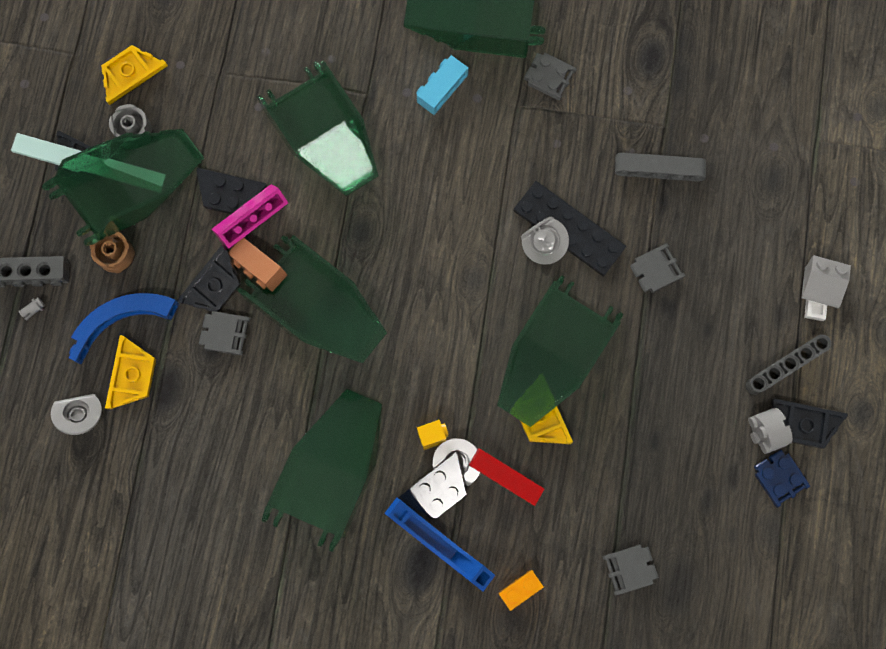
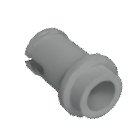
(32, 308)

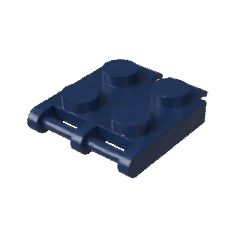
(780, 477)

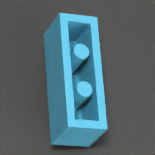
(442, 84)

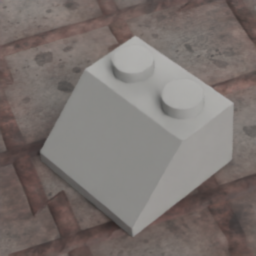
(825, 281)

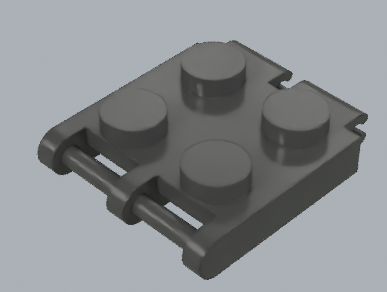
(549, 75)
(656, 269)
(224, 332)
(631, 569)

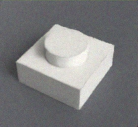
(815, 310)

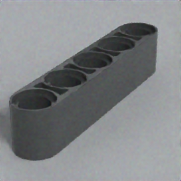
(660, 167)
(796, 361)

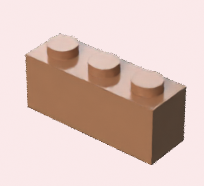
(257, 265)

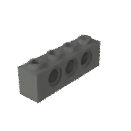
(58, 266)

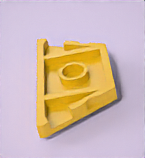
(128, 71)
(130, 374)
(548, 429)

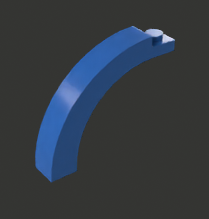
(116, 310)
(439, 544)

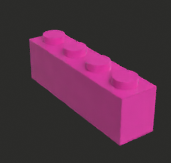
(250, 216)

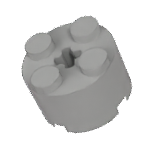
(129, 120)
(770, 430)

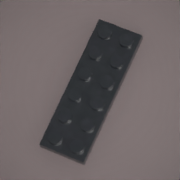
(586, 239)

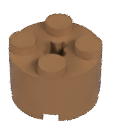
(117, 260)

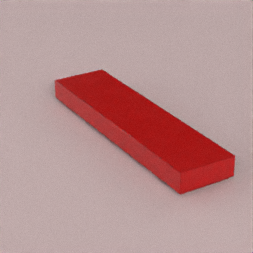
(506, 477)

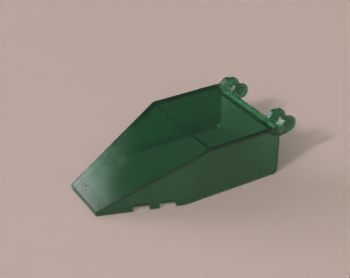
(476, 25)
(324, 130)
(124, 179)
(318, 304)
(553, 354)
(330, 468)

